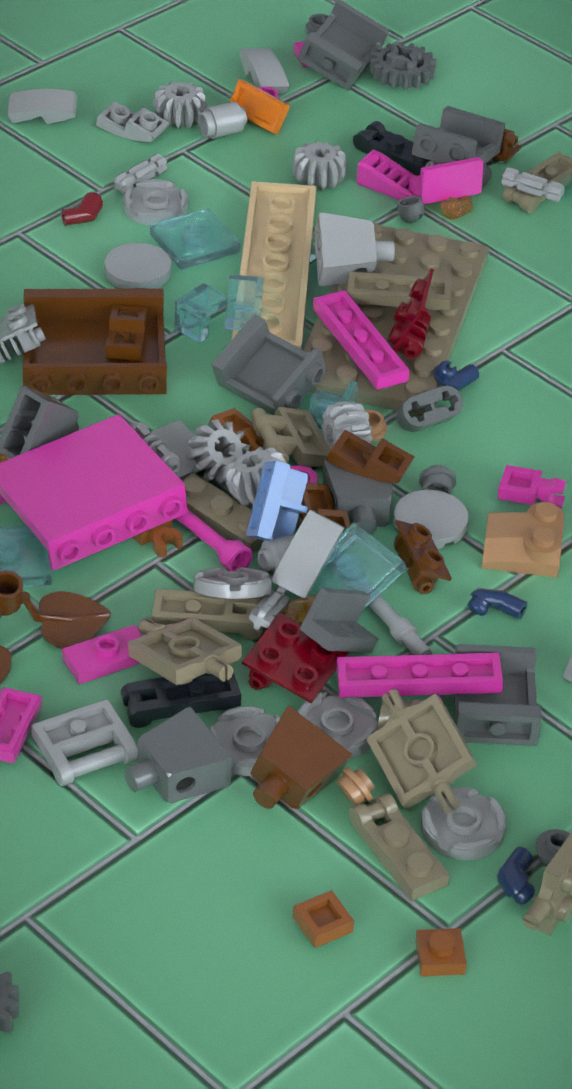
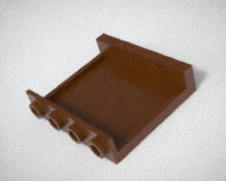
(76, 335)

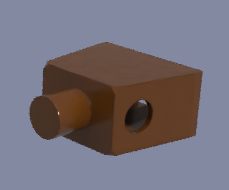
(296, 762)

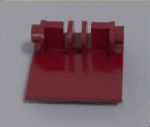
(412, 320)
(290, 660)

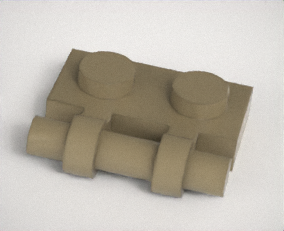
(298, 435)

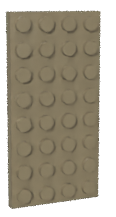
(413, 257)

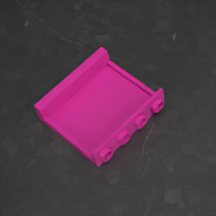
(91, 490)

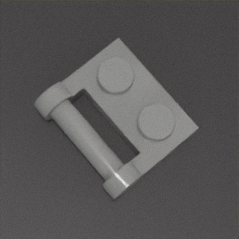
(82, 731)

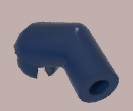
(451, 377)
(498, 599)
(513, 876)

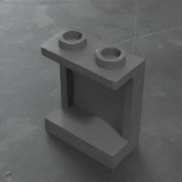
(343, 45)
(459, 137)
(267, 368)
(504, 716)

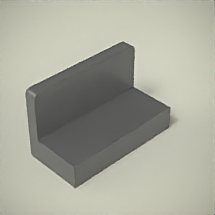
(334, 621)

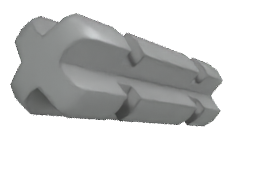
(143, 171)
(532, 184)
(269, 608)

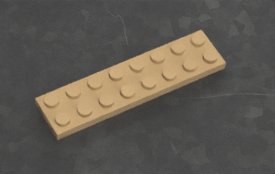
(279, 250)

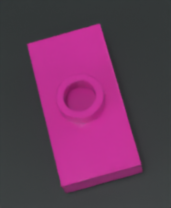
(101, 655)
(17, 715)

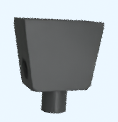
(35, 422)
(363, 498)
(180, 759)

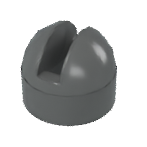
(411, 208)

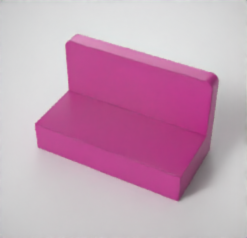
(448, 180)

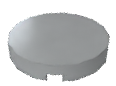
(155, 202)
(138, 266)
(437, 511)
(233, 584)
(343, 719)
(244, 734)
(469, 831)

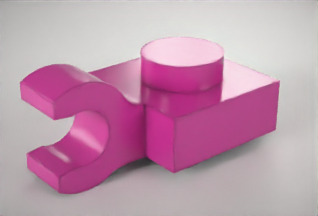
(527, 485)

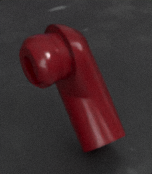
(85, 212)

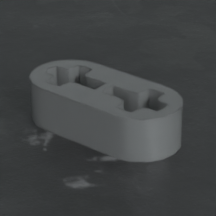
(427, 402)

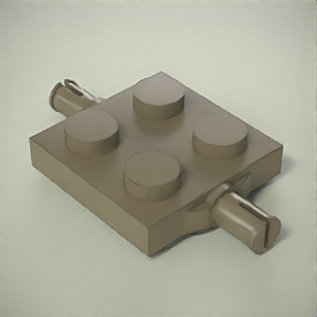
(184, 650)
(421, 751)
(555, 895)

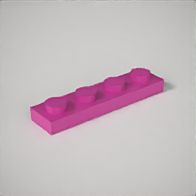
(361, 340)
(419, 674)

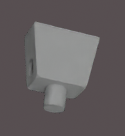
(347, 246)

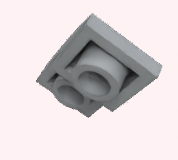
(264, 69)
(51, 104)
(138, 126)
(307, 554)

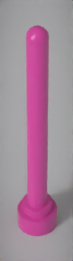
(231, 553)

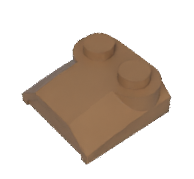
(525, 540)

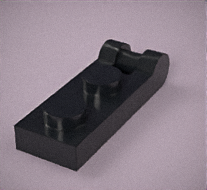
(391, 145)
(201, 694)

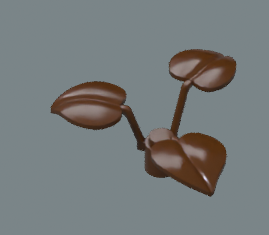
(65, 615)

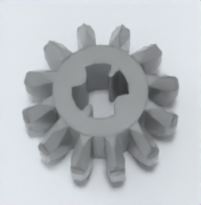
(179, 103)
(319, 165)
(345, 416)
(215, 448)
(245, 473)

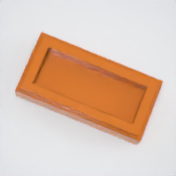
(260, 106)

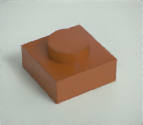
(323, 919)
(440, 952)

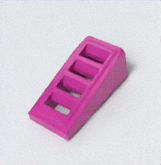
(384, 175)

